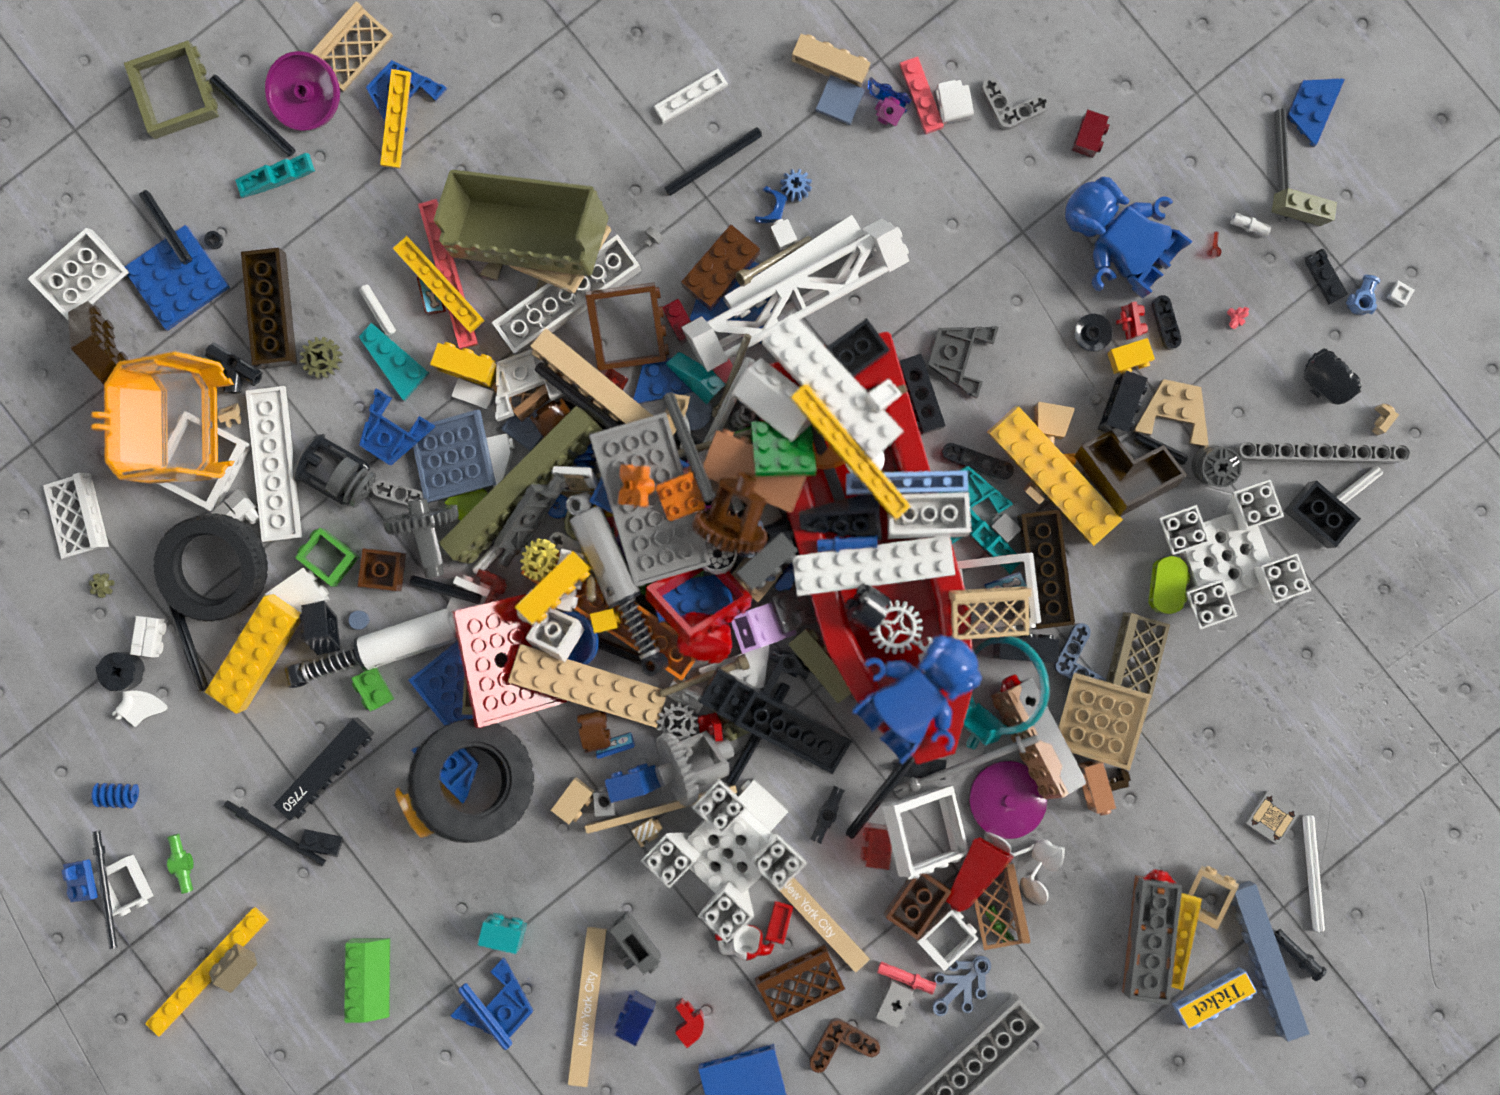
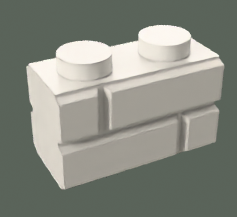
(147, 636)

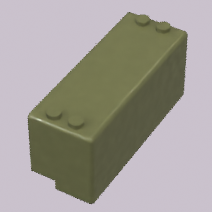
(521, 222)

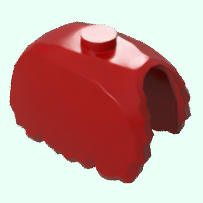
(713, 647)

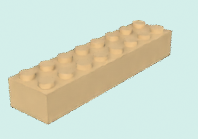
(587, 379)

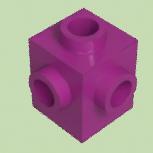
(896, 111)

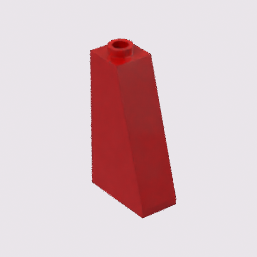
(978, 871)

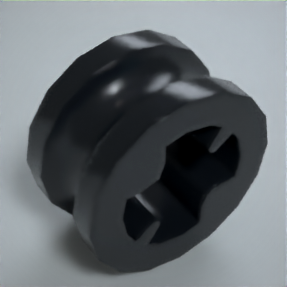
(210, 235)

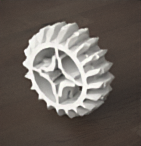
(899, 617)

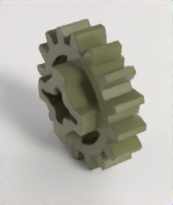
(316, 365)

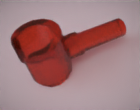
(1215, 245)

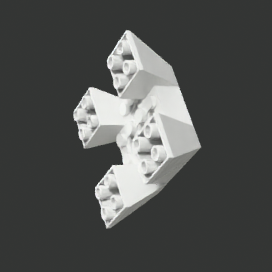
(1211, 585)
(761, 850)

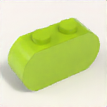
(1168, 585)

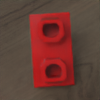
(1130, 320)

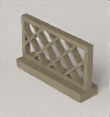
(1123, 647)

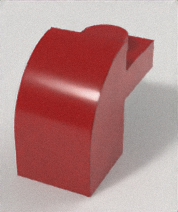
(693, 1026)

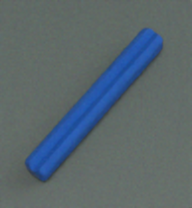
(485, 1016)

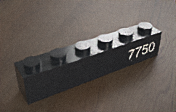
(323, 769)

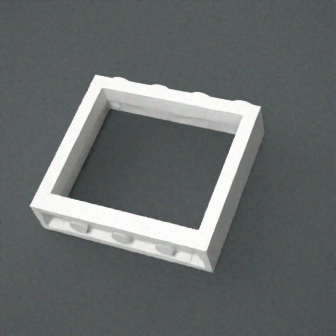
(223, 484)
(1028, 560)
(952, 823)

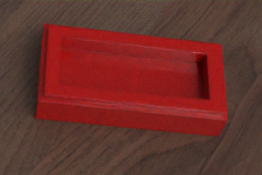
(779, 923)

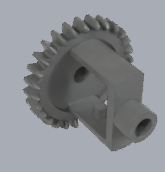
(421, 520)

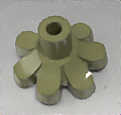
(101, 585)

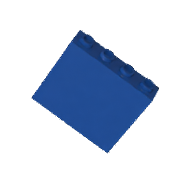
(744, 1074)

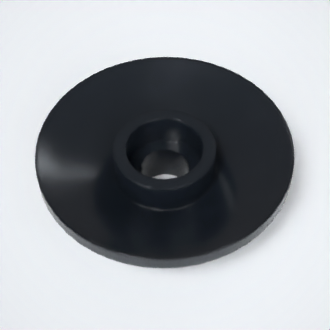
(1101, 328)

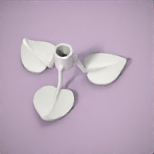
(1045, 854)

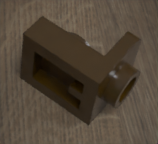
(1122, 782)

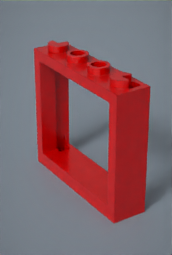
(726, 615)

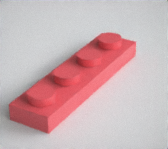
(921, 95)

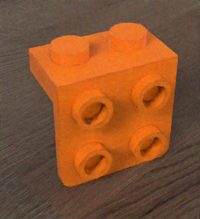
(680, 495)

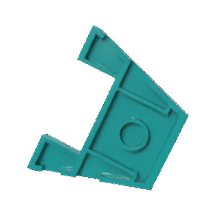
(979, 490)

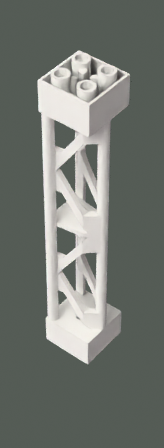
(880, 239)

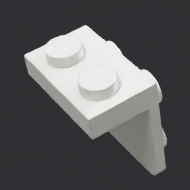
(466, 583)

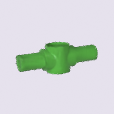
(180, 863)

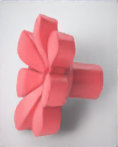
(1237, 316)

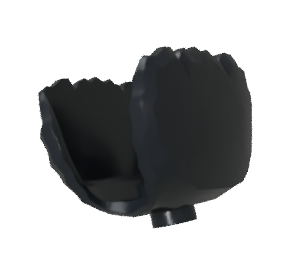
(1331, 378)

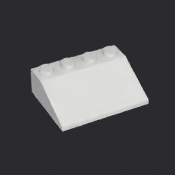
(79, 273)

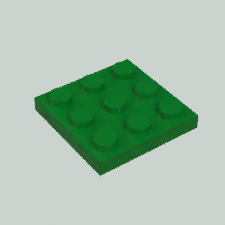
(779, 456)

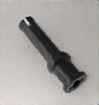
(1305, 960)

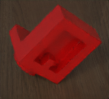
(711, 724)

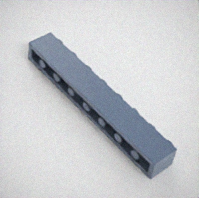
(1269, 962)

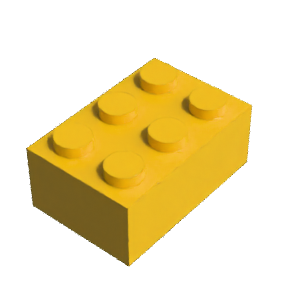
(464, 364)

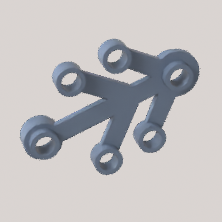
(963, 982)

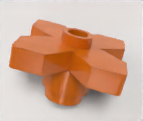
(636, 485)

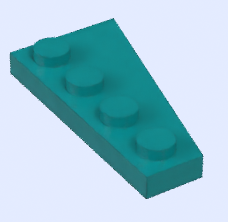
(396, 364)

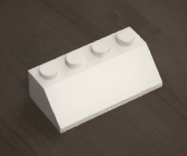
(768, 396)

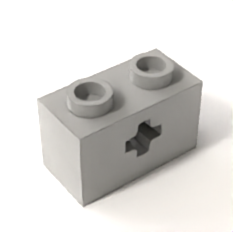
(894, 991)

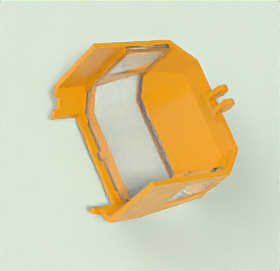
(163, 419)

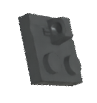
(793, 610)

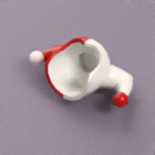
(746, 944)

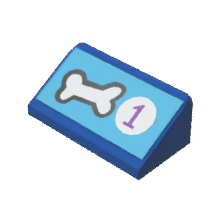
(1012, 580)
(618, 744)

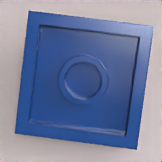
(79, 881)

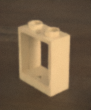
(1226, 881)

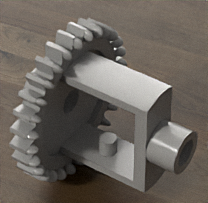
(676, 771)

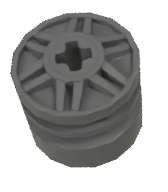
(1206, 465)
(347, 480)

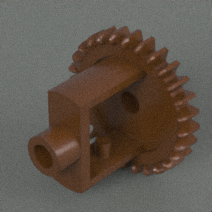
(729, 531)

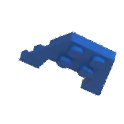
(379, 86)
(386, 438)
(508, 1007)

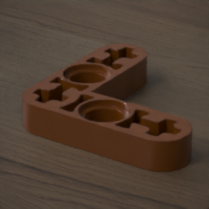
(843, 1036)

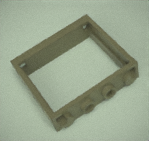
(181, 122)

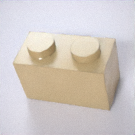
(573, 800)

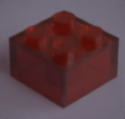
(877, 847)

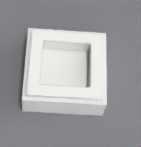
(1400, 293)

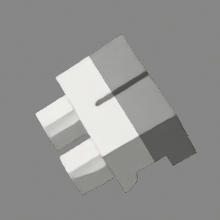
(239, 507)

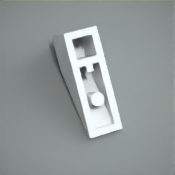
(501, 454)

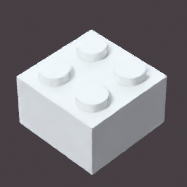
(556, 634)

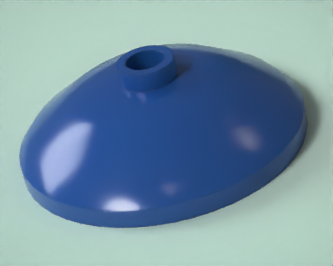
(587, 645)

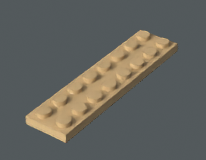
(587, 686)

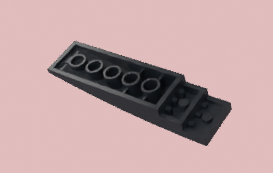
(774, 720)

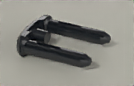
(309, 457)

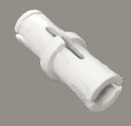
(1250, 224)

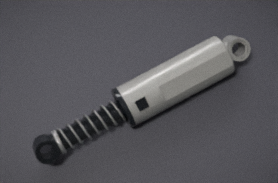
(613, 575)

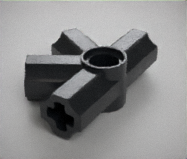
(240, 372)

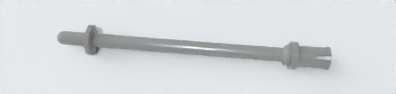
(914, 784)

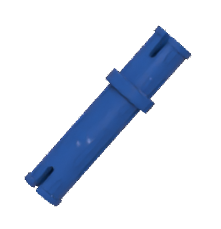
(847, 543)

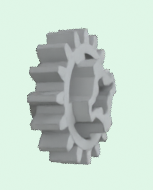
(685, 733)

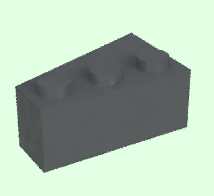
(767, 562)

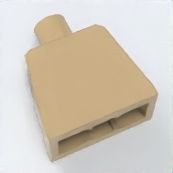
(1053, 419)

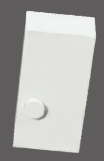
(932, 516)

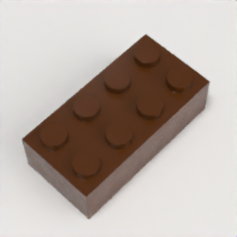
(717, 268)

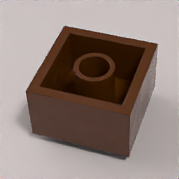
(381, 569)

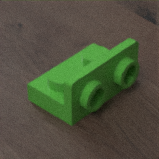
(372, 689)

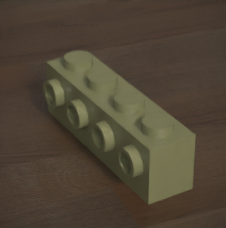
(820, 663)

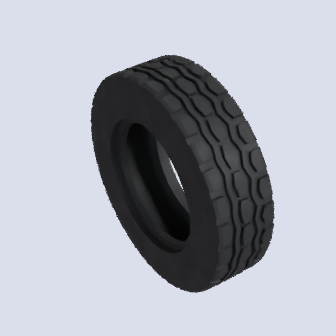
(515, 787)

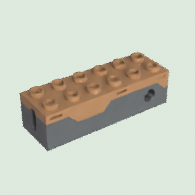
(1048, 760)

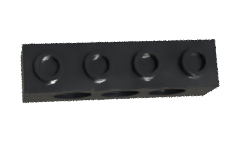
(916, 365)

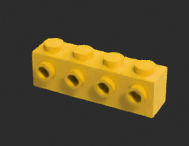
(553, 588)

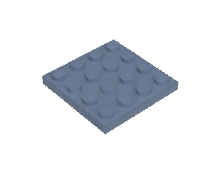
(454, 457)

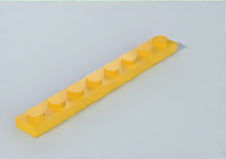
(850, 451)
(200, 978)

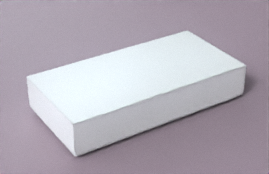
(473, 394)
(882, 396)

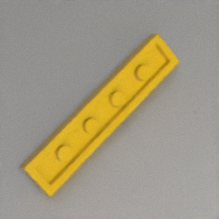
(395, 119)
(1186, 929)

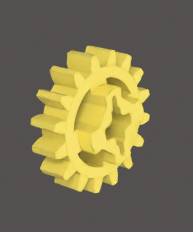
(539, 559)

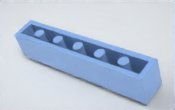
(915, 482)

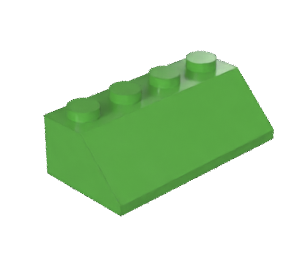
(367, 979)

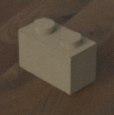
(233, 968)

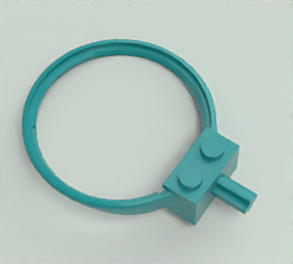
(984, 725)

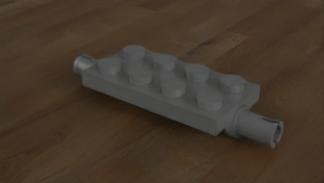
(527, 517)

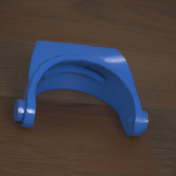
(776, 214)
(786, 578)

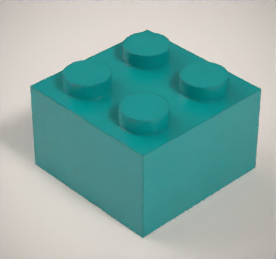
(502, 933)

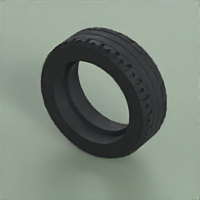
(180, 594)

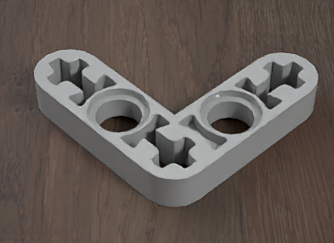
(1007, 110)

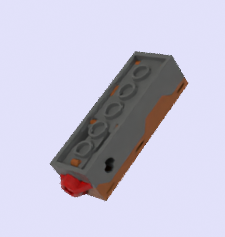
(1152, 937)

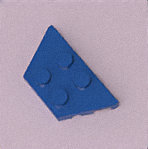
(1313, 106)
(656, 381)
(458, 773)

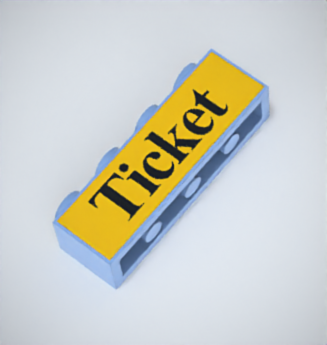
(1214, 998)

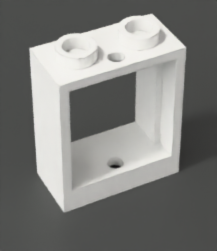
(140, 882)
(945, 962)

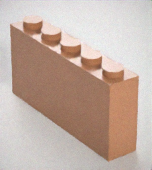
(734, 455)

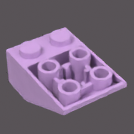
(758, 628)

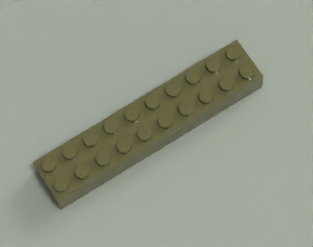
(491, 514)

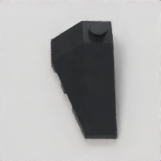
(851, 516)

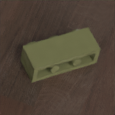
(1304, 207)

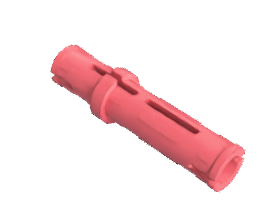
(910, 979)

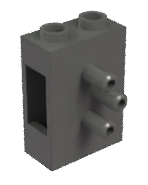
(634, 944)

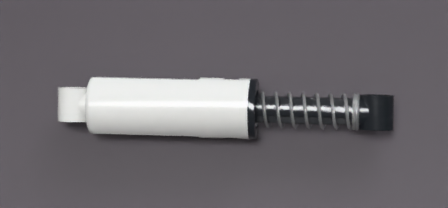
(380, 647)

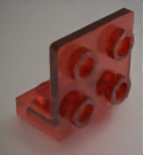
(496, 581)

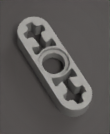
(392, 494)

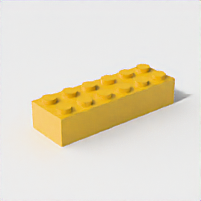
(254, 653)

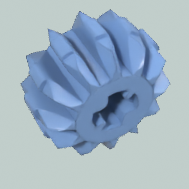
(803, 186)

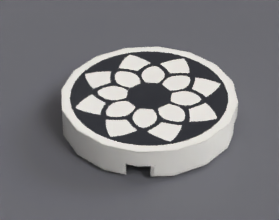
(720, 561)

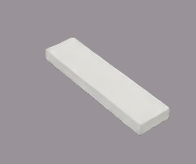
(690, 96)

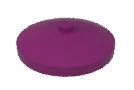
(302, 90)
(1006, 800)

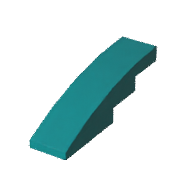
(274, 176)
(989, 541)

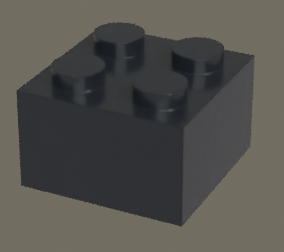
(320, 627)

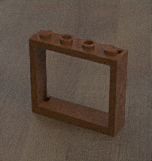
(655, 294)

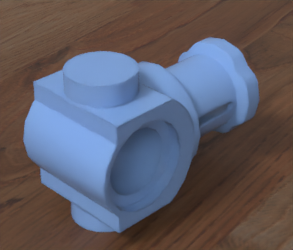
(1364, 294)

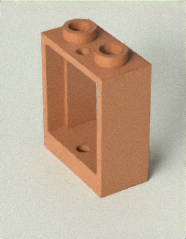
(1097, 789)

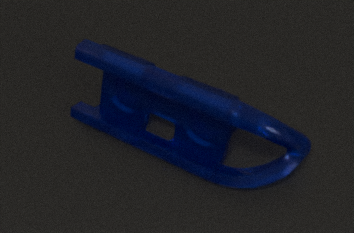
(886, 90)

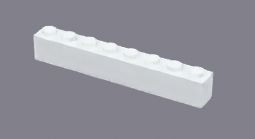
(817, 249)

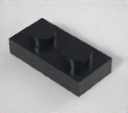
(321, 843)

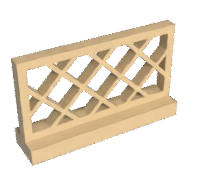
(340, 31)
(990, 595)

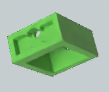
(341, 570)

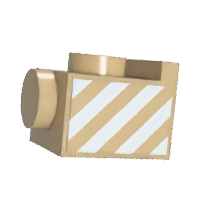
(647, 830)

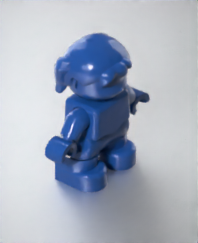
(1125, 237)
(916, 697)

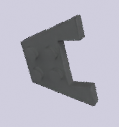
(952, 353)

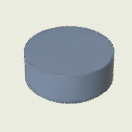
(359, 620)

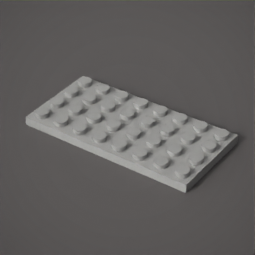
(650, 541)

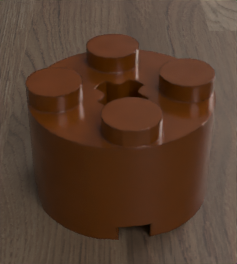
(550, 416)
(593, 731)

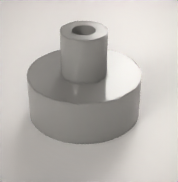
(653, 236)

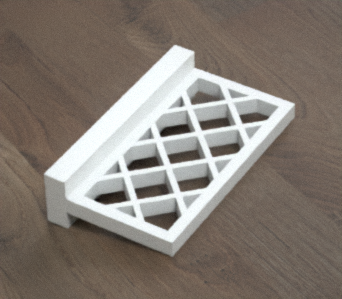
(88, 510)

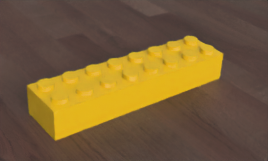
(1054, 475)

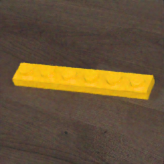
(438, 284)

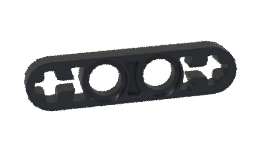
(978, 458)

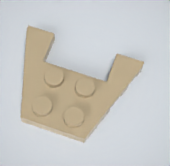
(1178, 403)

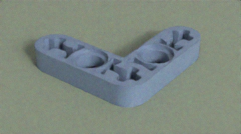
(1072, 665)

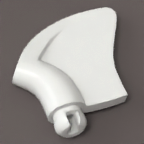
(138, 706)

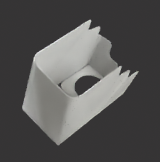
(954, 102)

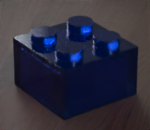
(633, 1021)

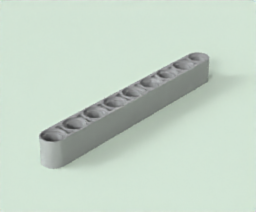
(1350, 455)

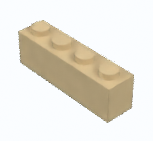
(829, 60)

